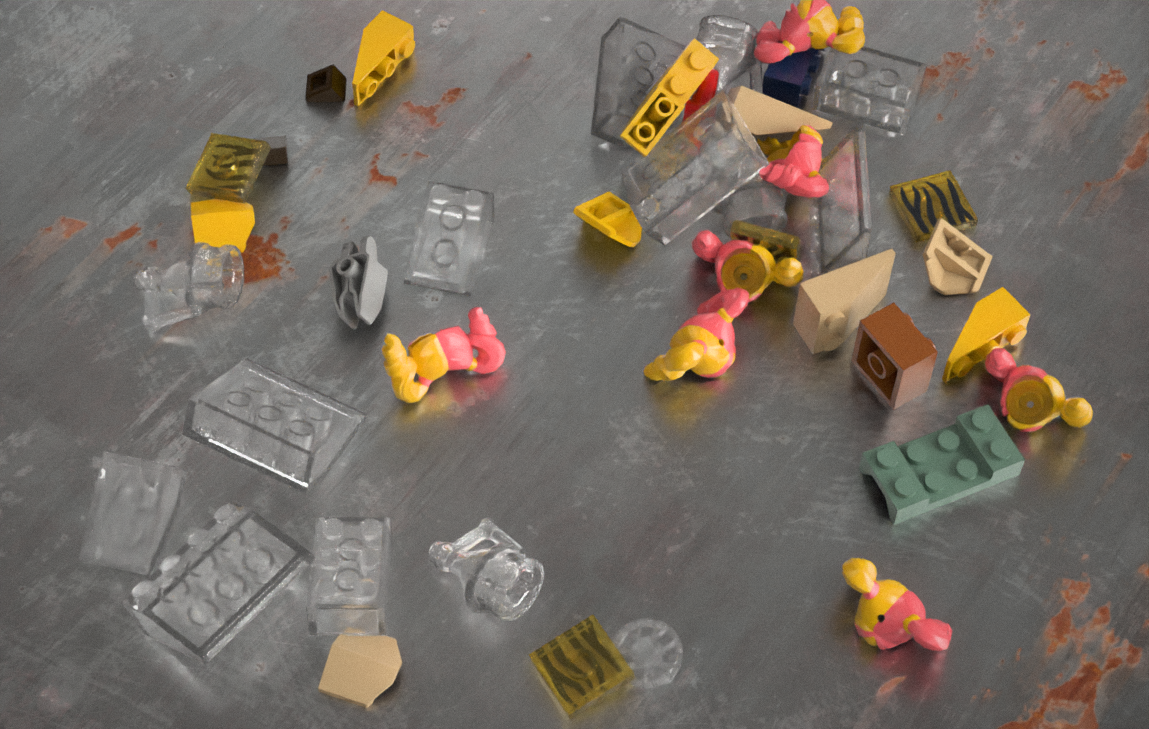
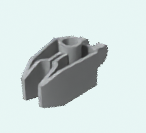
(358, 282)

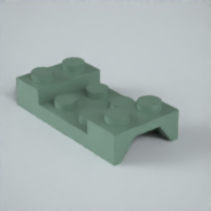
(943, 464)

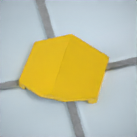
(612, 218)
(222, 222)

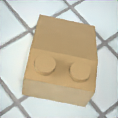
(770, 116)
(837, 301)

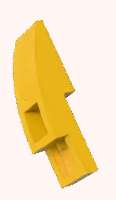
(668, 97)

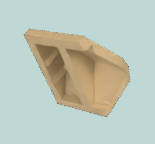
(954, 261)
(360, 668)

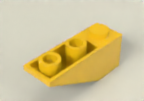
(381, 49)
(991, 325)

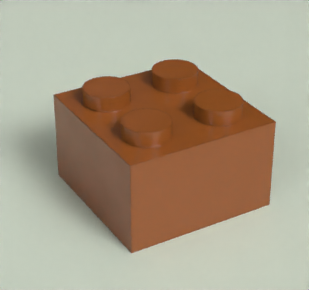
(894, 355)

